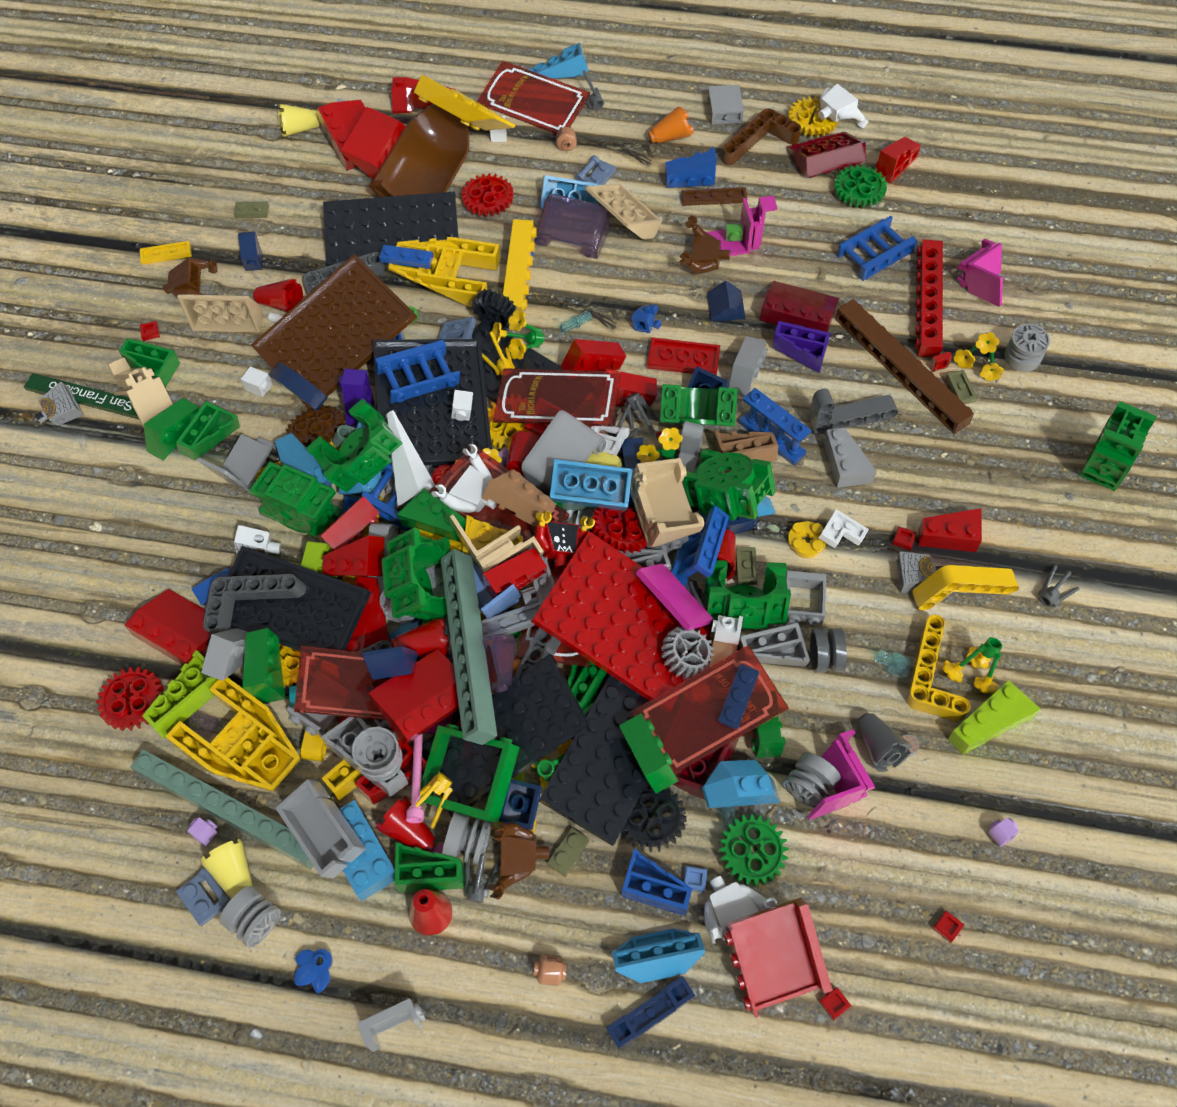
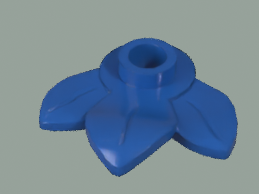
(311, 971)

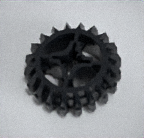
(493, 307)

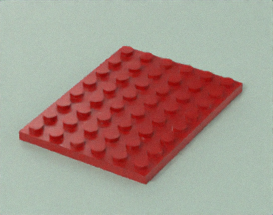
(612, 618)

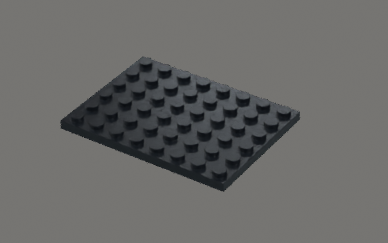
(428, 416)

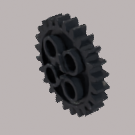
(668, 826)

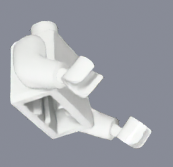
(839, 105)
(470, 488)
(731, 904)

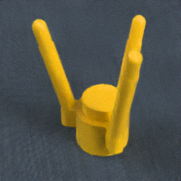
(502, 363)
(439, 785)

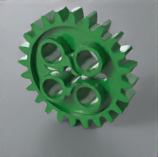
(860, 186)
(764, 836)

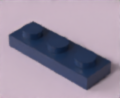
(738, 697)

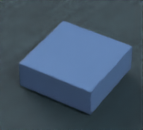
(696, 878)

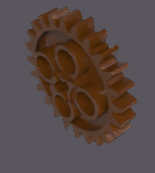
(316, 423)

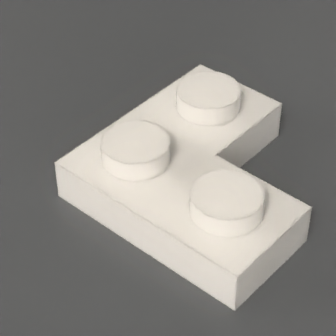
(842, 525)

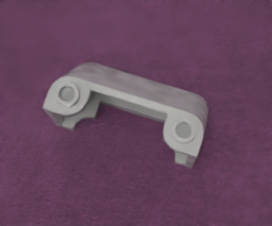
(562, 440)

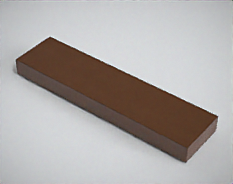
(713, 196)

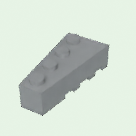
(340, 742)

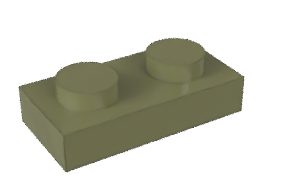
(251, 209)
(961, 386)
(746, 566)
(568, 852)

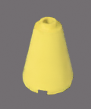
(296, 119)
(229, 867)

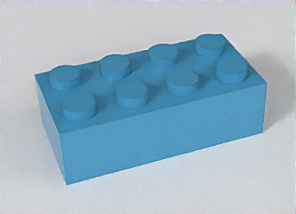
(590, 484)
(372, 868)

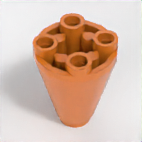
(671, 127)

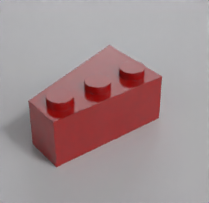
(897, 158)
(593, 356)
(634, 383)
(349, 524)
(952, 531)
(356, 559)
(517, 571)
(374, 793)

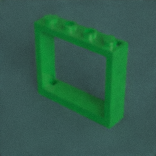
(500, 783)

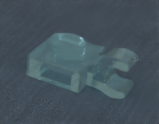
(897, 663)

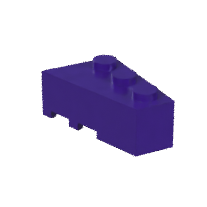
(802, 344)
(355, 386)

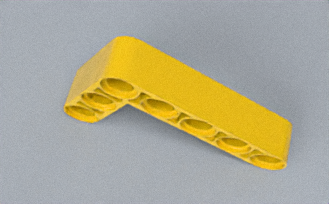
(963, 579)
(927, 671)

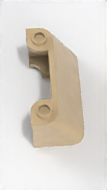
(663, 502)

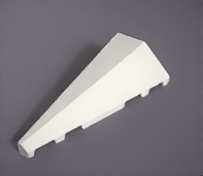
(407, 466)

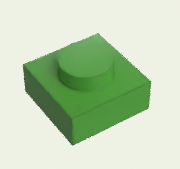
(734, 232)

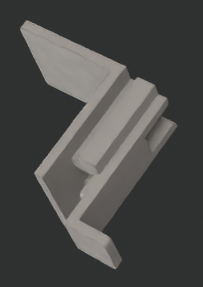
(243, 461)

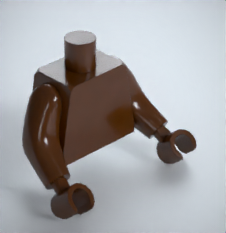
(705, 252)
(186, 277)
(517, 855)

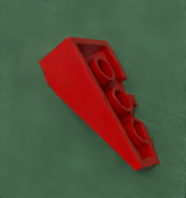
(403, 95)
(372, 622)

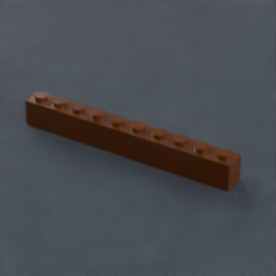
(904, 366)

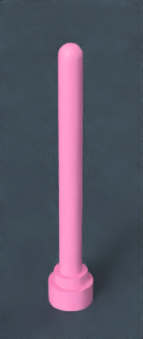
(416, 814)

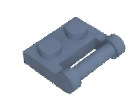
(600, 175)
(456, 328)
(197, 899)

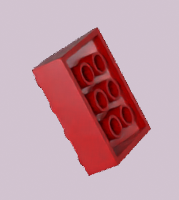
(338, 122)
(372, 140)
(171, 626)
(418, 699)

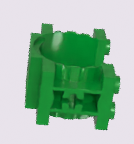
(698, 405)
(1117, 446)
(368, 452)
(735, 492)
(295, 499)
(407, 578)
(755, 605)

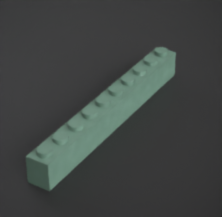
(468, 648)
(220, 806)

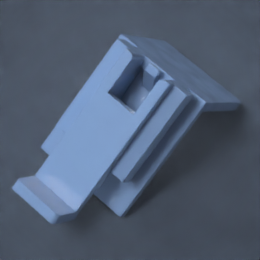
(490, 606)

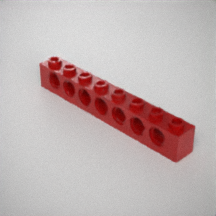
(929, 298)

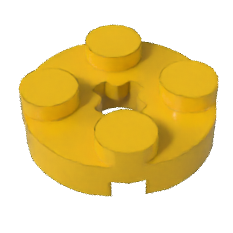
(799, 545)

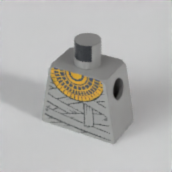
(58, 406)
(913, 570)

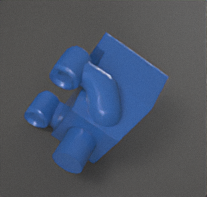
(644, 318)

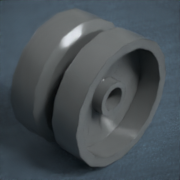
(828, 650)

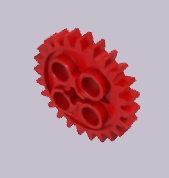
(487, 195)
(612, 523)
(113, 701)

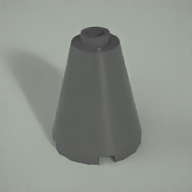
(883, 743)

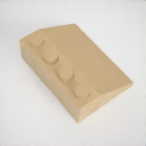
(626, 209)
(222, 313)

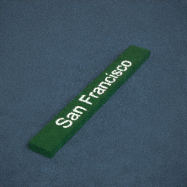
(84, 395)

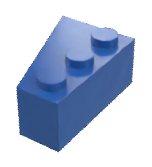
(691, 171)
(654, 886)

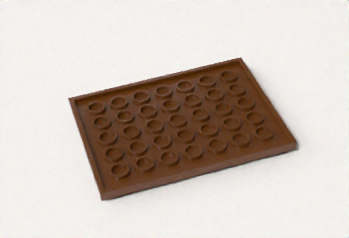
(335, 326)

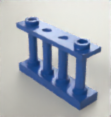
(878, 261)
(412, 356)
(786, 423)
(385, 510)
(702, 548)

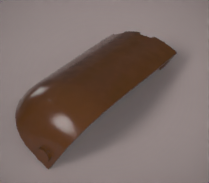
(424, 155)

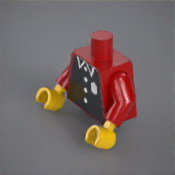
(560, 539)

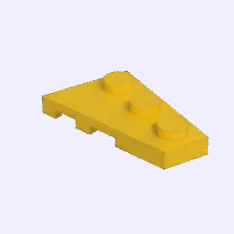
(483, 533)

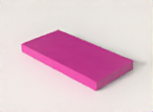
(674, 596)

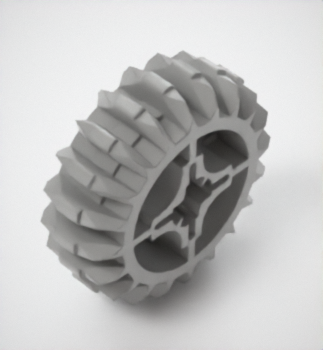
(677, 645)

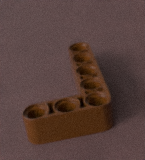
(765, 122)

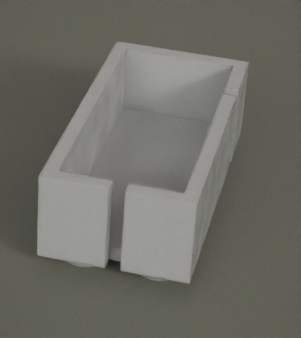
(320, 829)

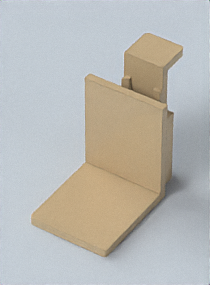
(146, 395)
(498, 550)

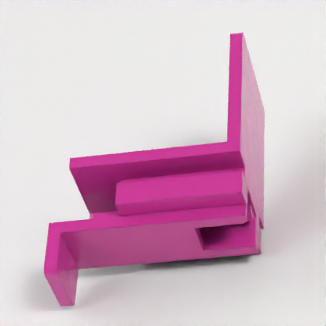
(753, 226)
(982, 273)
(853, 780)

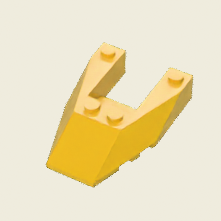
(460, 105)
(445, 265)
(248, 747)

